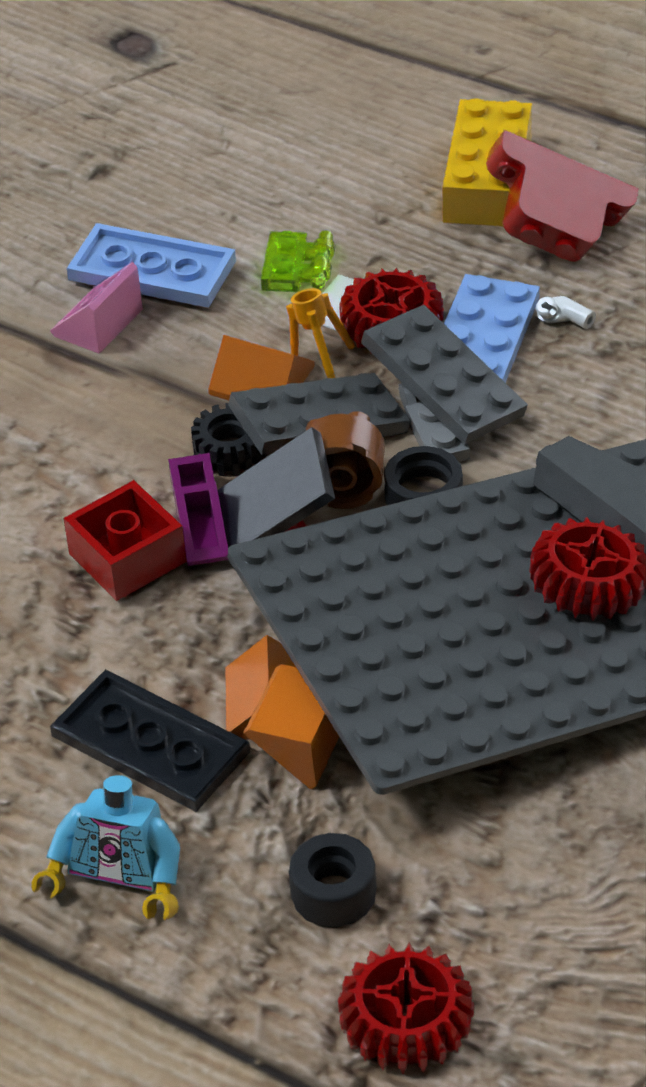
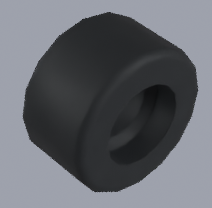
(329, 903)

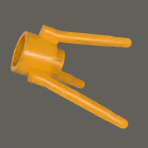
(310, 309)

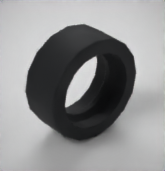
(416, 463)

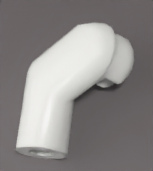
(563, 310)

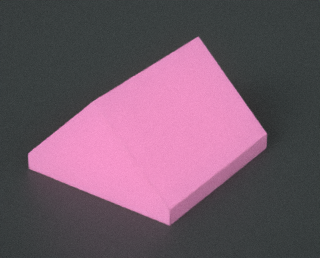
(103, 311)

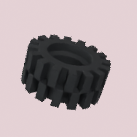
(224, 454)

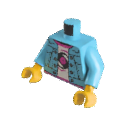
(117, 842)

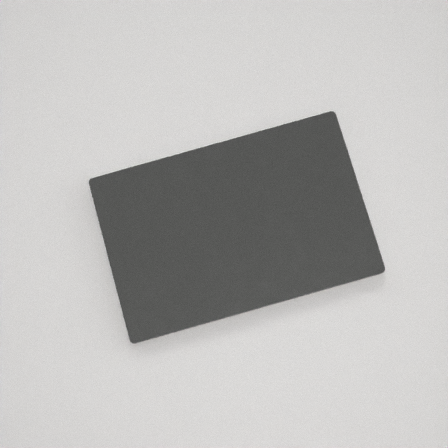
(432, 635)

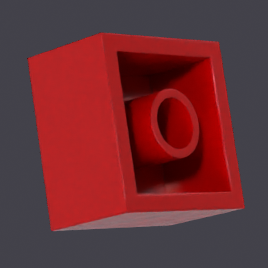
(125, 540)

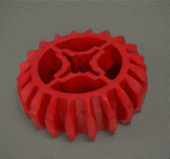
(385, 297)
(589, 568)
(434, 1020)

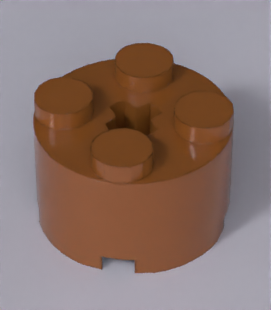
(353, 456)

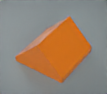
(250, 365)
(248, 679)
(293, 726)

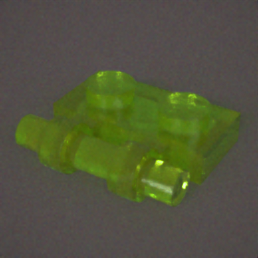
(286, 257)

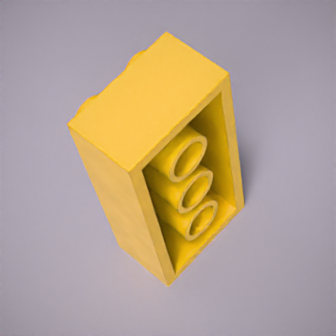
(468, 188)

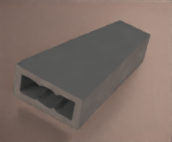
(594, 485)

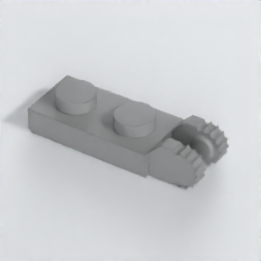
(429, 429)

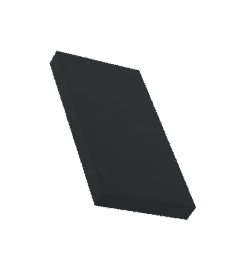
(150, 740)

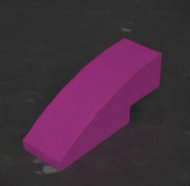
(198, 509)

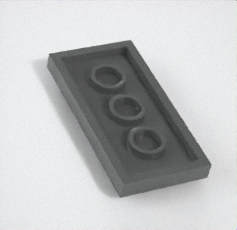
(444, 374)
(282, 412)

